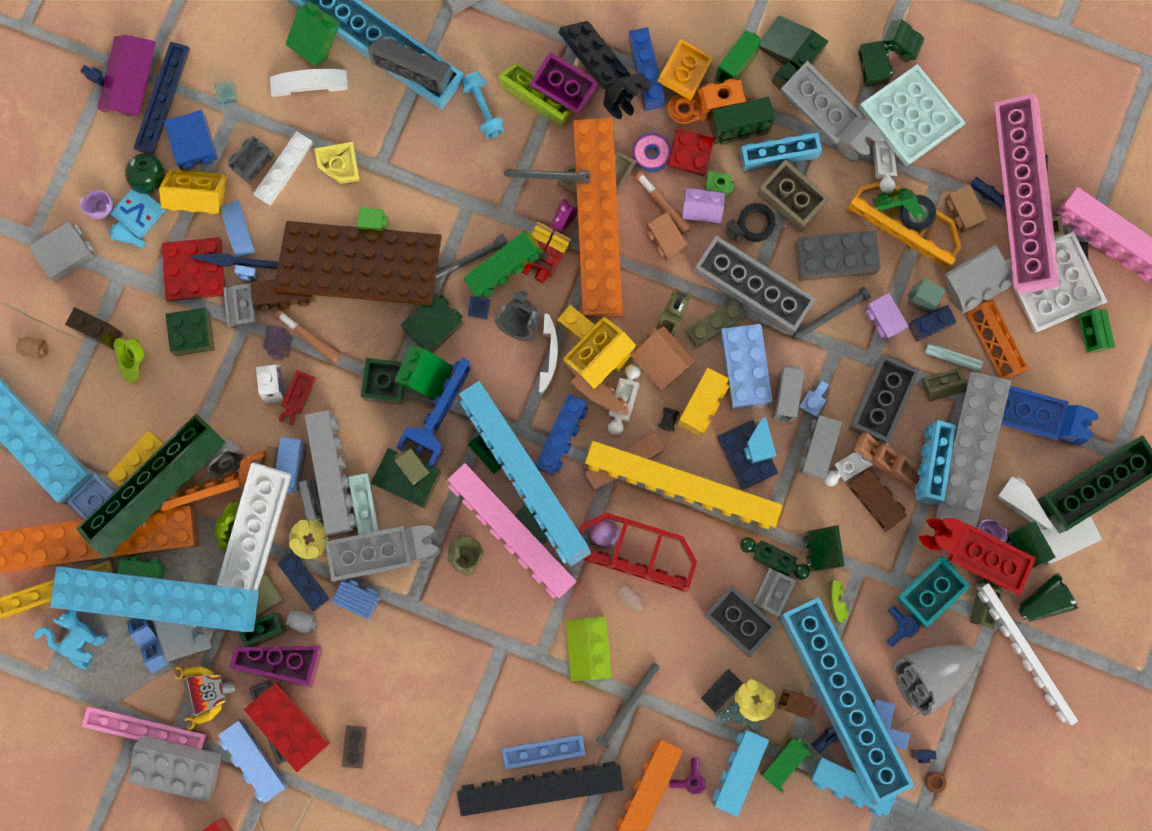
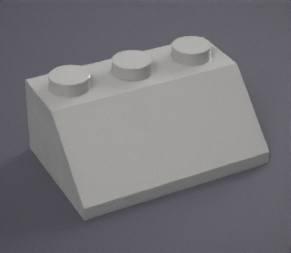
(978, 279)
(181, 640)

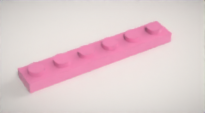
(135, 727)

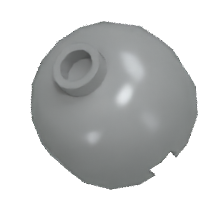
(226, 459)

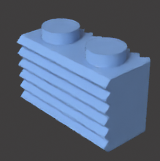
(356, 599)

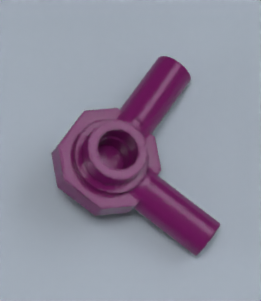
(695, 782)

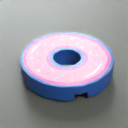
(656, 142)

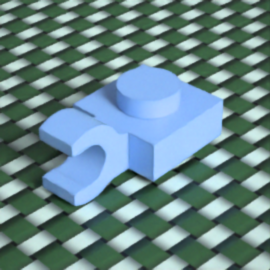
(813, 401)

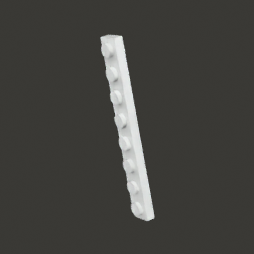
(1030, 660)

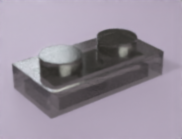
(354, 746)

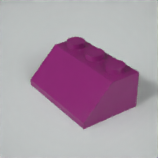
(565, 83)

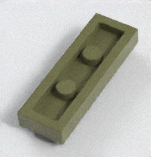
(715, 323)

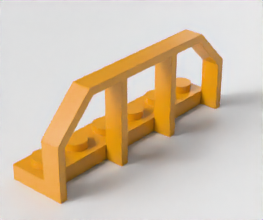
(907, 236)

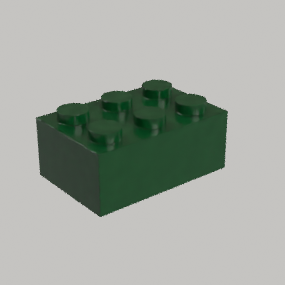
(741, 120)

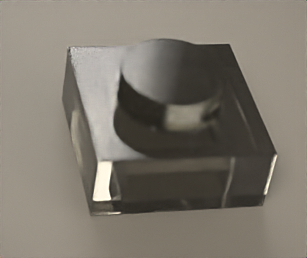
(733, 231)

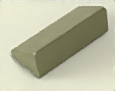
(944, 384)
(980, 612)

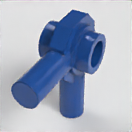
(906, 627)

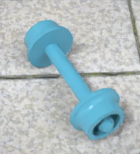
(473, 83)

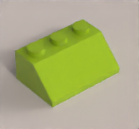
(588, 649)

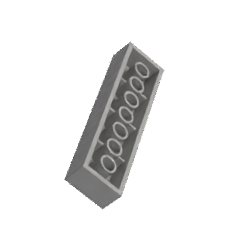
(974, 447)

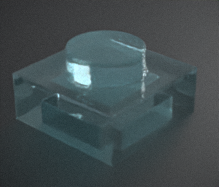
(226, 92)

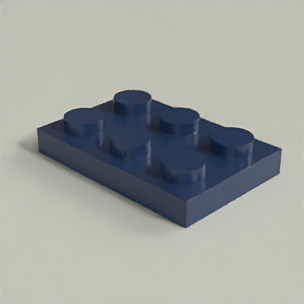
(733, 446)

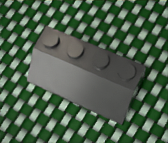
(410, 64)

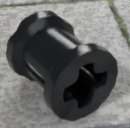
(668, 419)

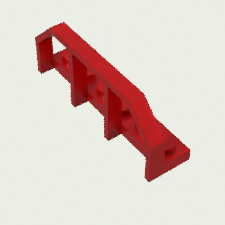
(641, 570)

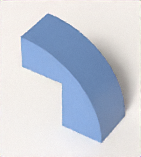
(237, 229)
(146, 638)
(885, 711)

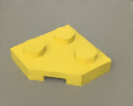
(338, 162)

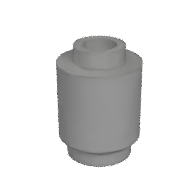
(301, 622)

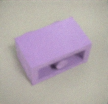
(703, 205)
(886, 317)

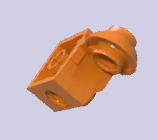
(705, 100)

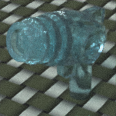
(735, 714)

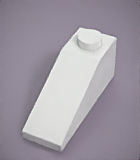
(1022, 501)

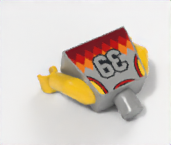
(204, 693)

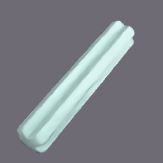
(953, 357)

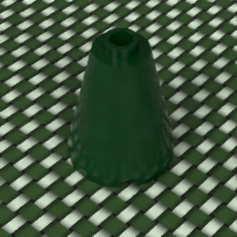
(1048, 600)

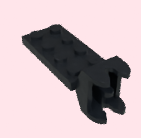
(604, 67)

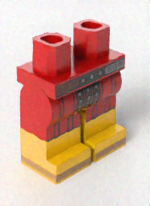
(550, 257)

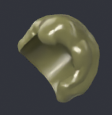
(465, 554)

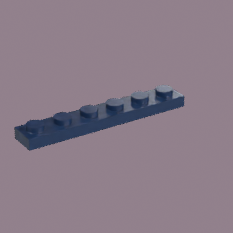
(161, 98)

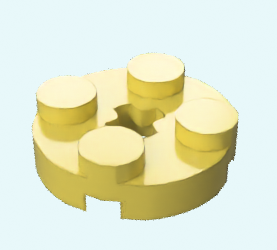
(298, 543)
(762, 694)

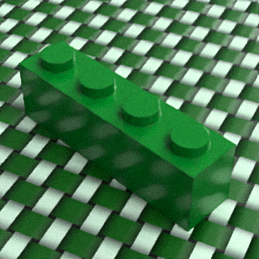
(503, 264)

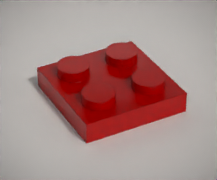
(690, 152)

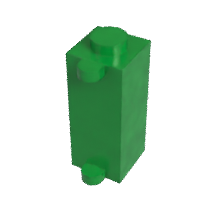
(785, 762)

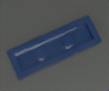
(303, 581)

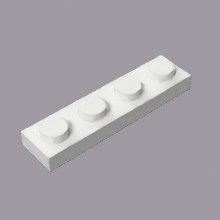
(283, 168)

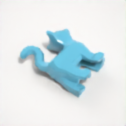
(74, 642)

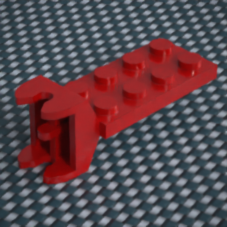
(979, 553)

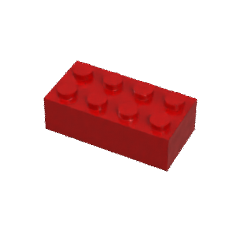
(287, 726)

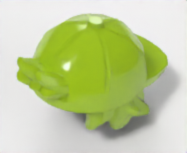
(224, 525)

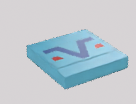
(138, 212)

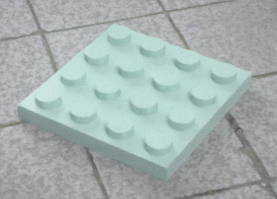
(912, 115)

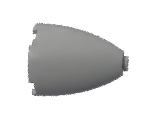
(942, 674)

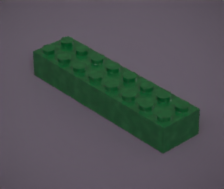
(150, 486)

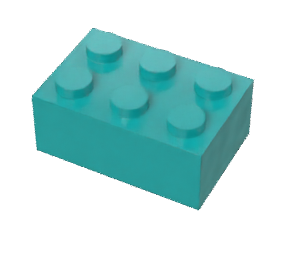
(932, 592)

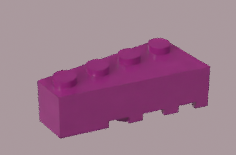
(284, 664)

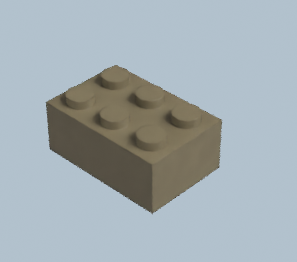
(792, 195)

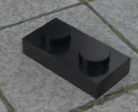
(721, 690)

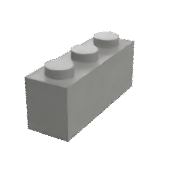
(820, 447)

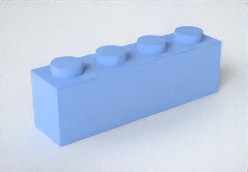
(252, 760)

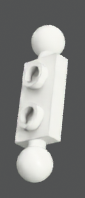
(885, 165)
(627, 390)
(847, 468)

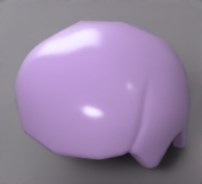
(97, 204)
(993, 528)
(604, 533)

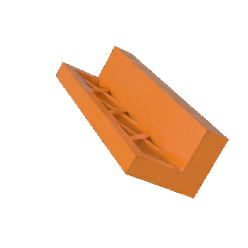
(1003, 336)

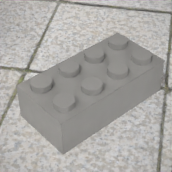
(174, 768)

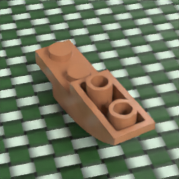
(602, 395)

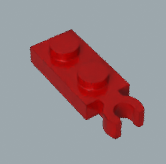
(296, 395)

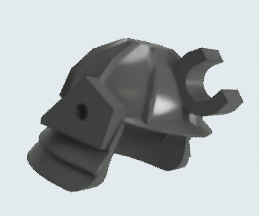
(518, 318)

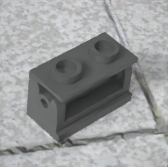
(250, 159)

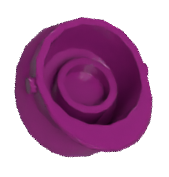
(564, 216)

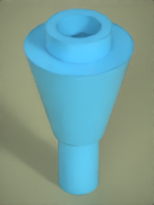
(122, 234)

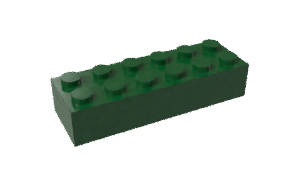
(1098, 485)

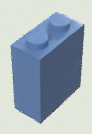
(291, 460)

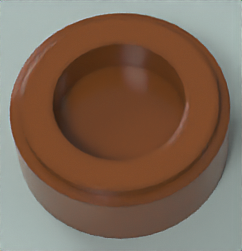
(935, 782)

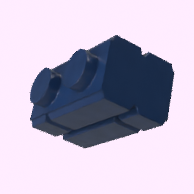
(932, 323)

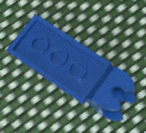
(1048, 416)
(425, 436)

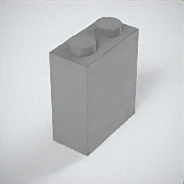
(62, 251)
(788, 394)

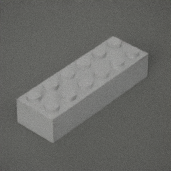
(754, 285)
(330, 473)

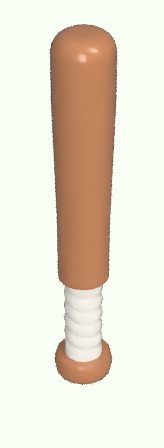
(682, 225)
(319, 345)

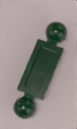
(774, 558)

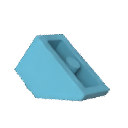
(760, 444)

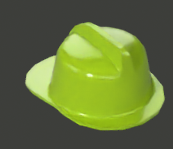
(129, 357)

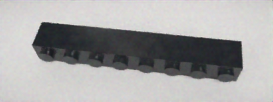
(541, 789)

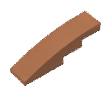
(888, 461)

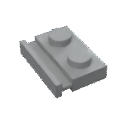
(239, 305)
(309, 493)
(774, 592)

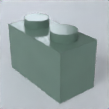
(925, 296)

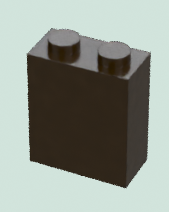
(93, 328)

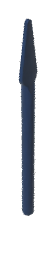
(228, 260)

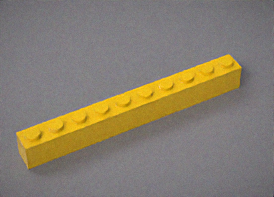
(687, 485)

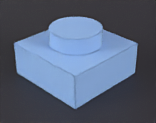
(246, 273)

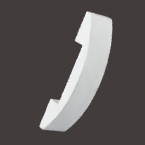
(308, 80)
(546, 378)

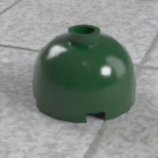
(144, 173)

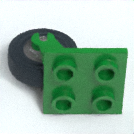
(916, 210)

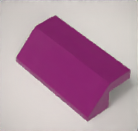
(126, 75)

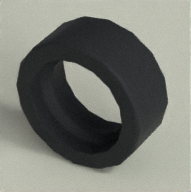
(757, 207)

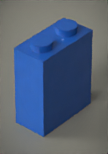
(191, 140)

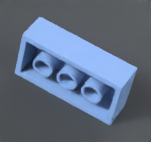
(746, 366)

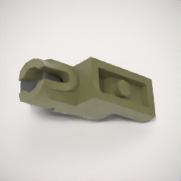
(674, 311)

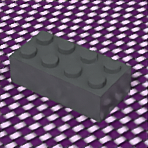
(837, 255)
(884, 399)

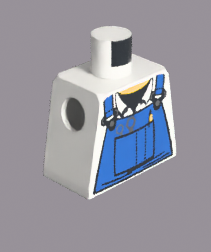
(270, 382)

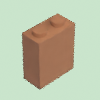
(662, 357)

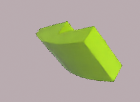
(838, 609)

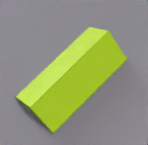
(516, 82)

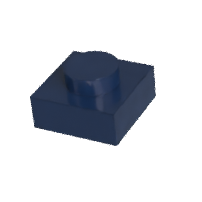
(93, 74)
(479, 307)
(923, 755)

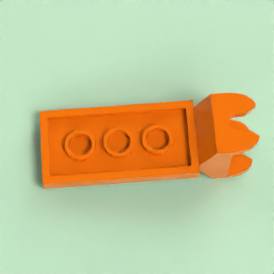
(214, 485)

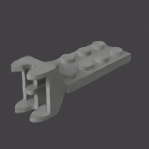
(831, 112)
(380, 551)

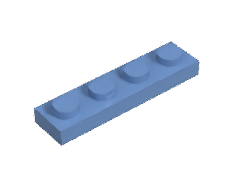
(543, 751)

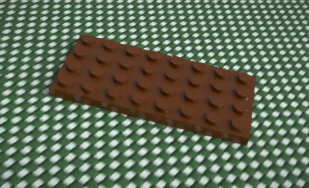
(358, 263)

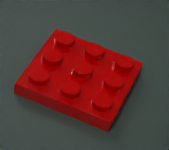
(188, 277)

